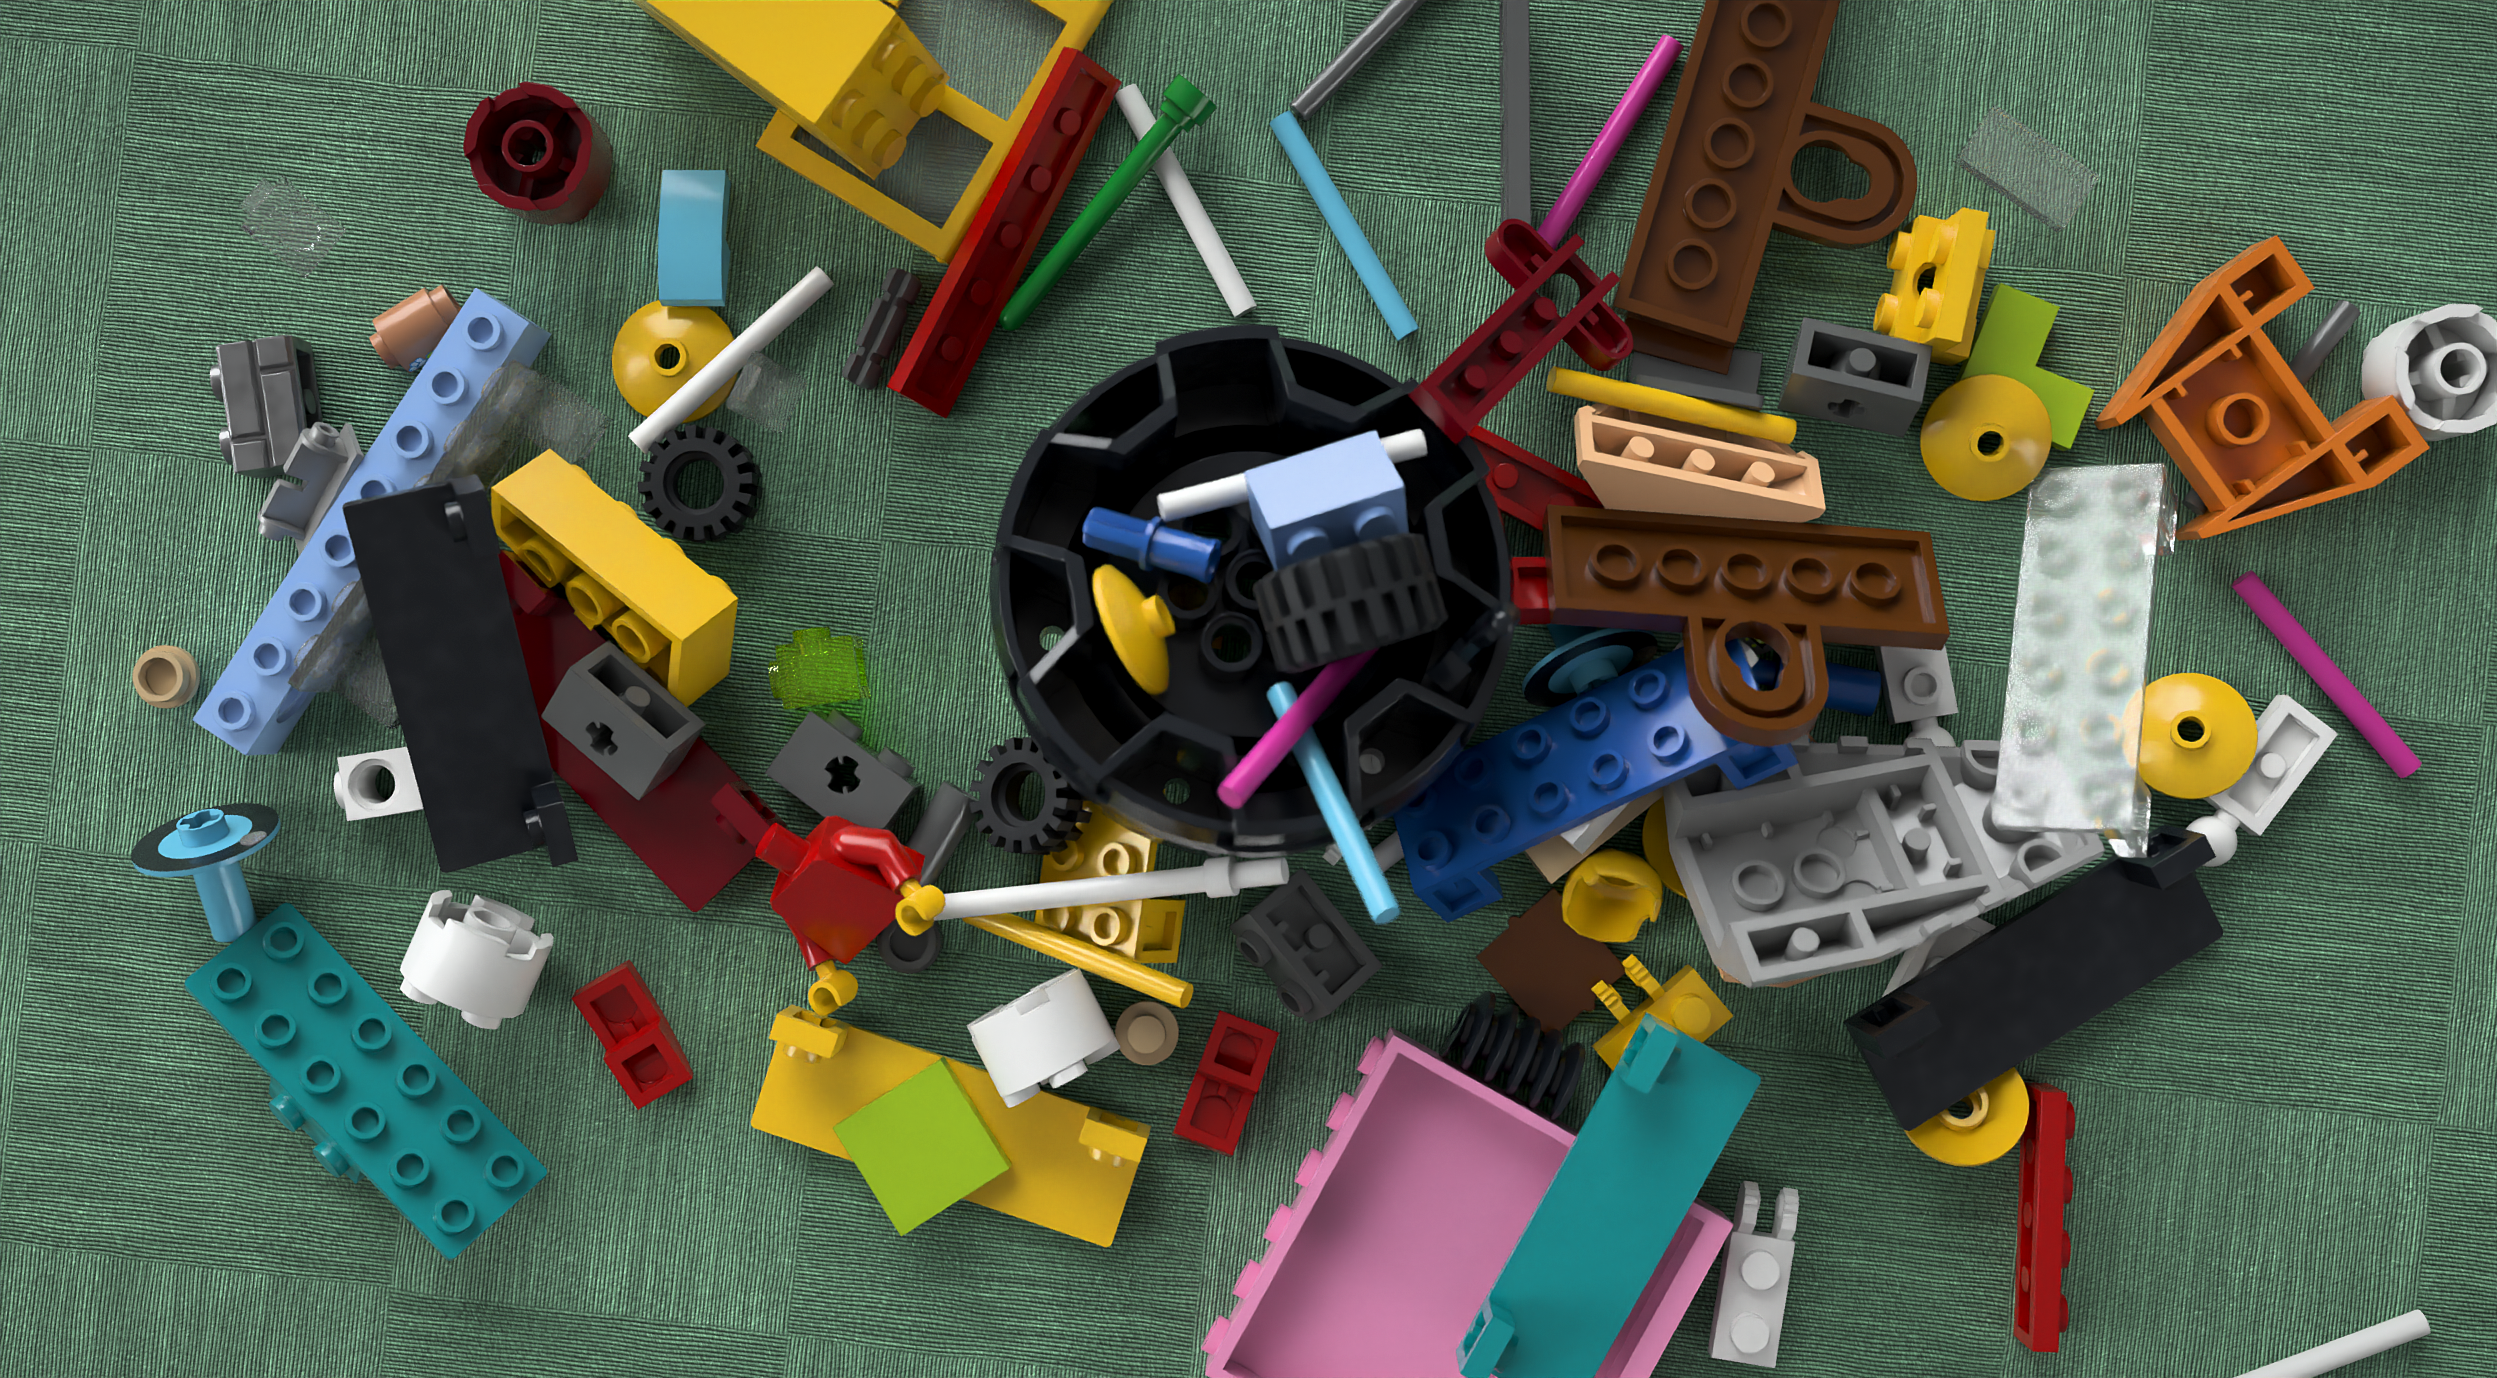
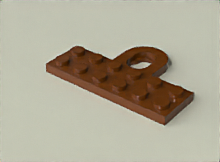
(1728, 169)
(1740, 581)

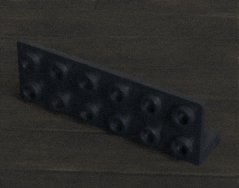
(458, 673)
(2037, 976)

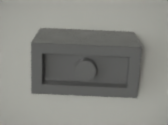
(1734, 389)

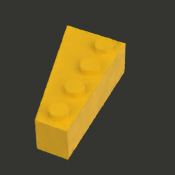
(619, 574)

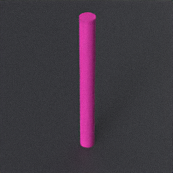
(1610, 140)
(2326, 674)
(1290, 729)

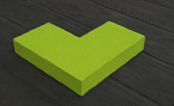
(2010, 346)

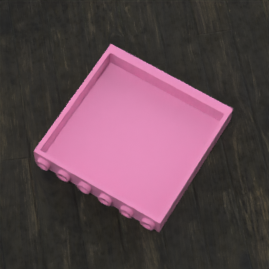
(1411, 1228)

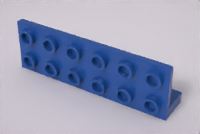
(1566, 772)

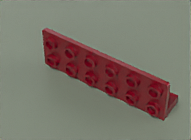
(690, 828)

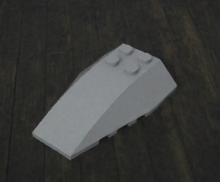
(1851, 854)

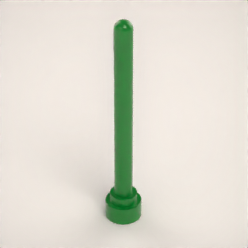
(1181, 111)

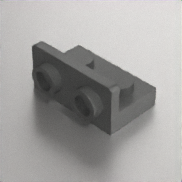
(1305, 948)

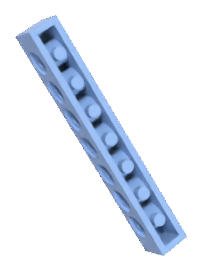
(252, 699)

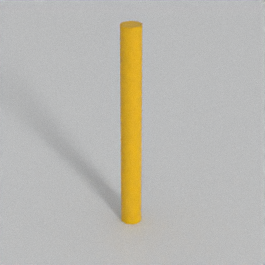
(1670, 405)
(1086, 957)

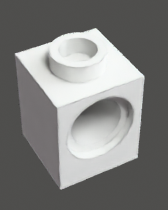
(357, 790)

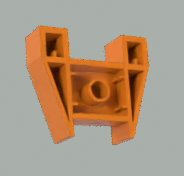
(2241, 415)

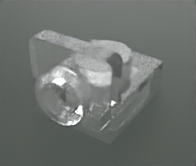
(290, 224)

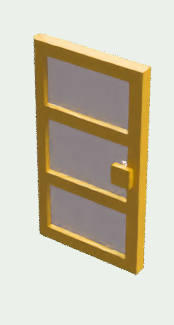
(996, 68)

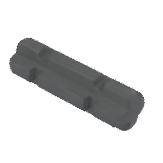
(881, 328)

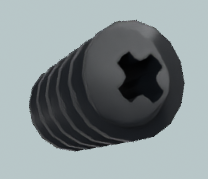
(1517, 1052)

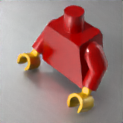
(843, 892)

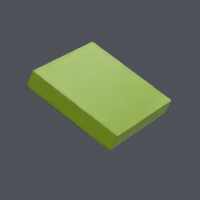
(922, 1146)

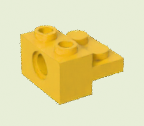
(1957, 258)

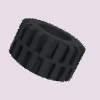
(1350, 601)

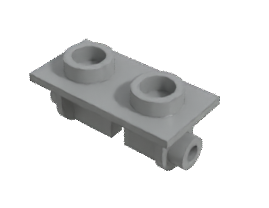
(326, 465)

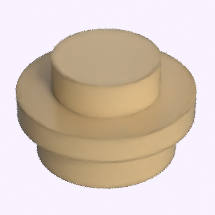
(166, 676)
(1147, 1032)

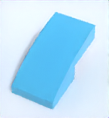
(693, 238)

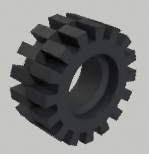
(664, 472)
(1001, 805)

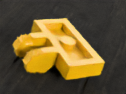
(1681, 1002)

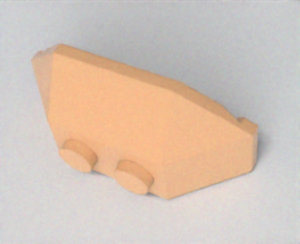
(1692, 469)

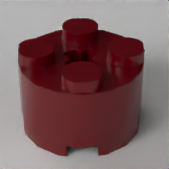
(541, 119)

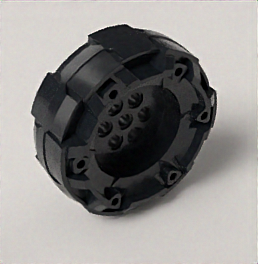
(1187, 418)

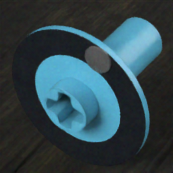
(1585, 661)
(210, 848)

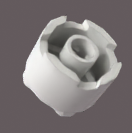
(2409, 363)
(474, 958)
(1043, 1037)

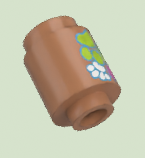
(414, 328)

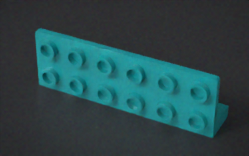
(1609, 1209)

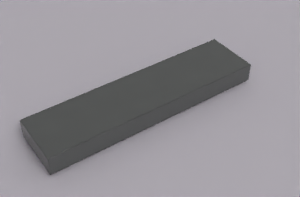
(1514, 110)

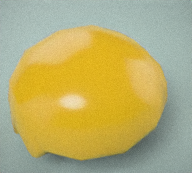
(1611, 896)

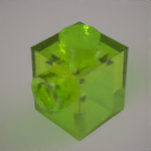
(819, 670)

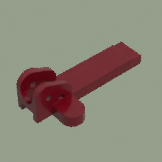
(1523, 330)

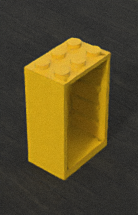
(829, 65)

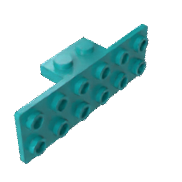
(364, 1082)

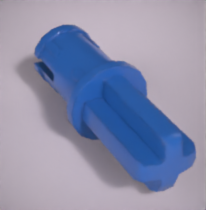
(1152, 544)

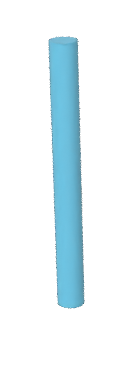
(1344, 225)
(1338, 814)

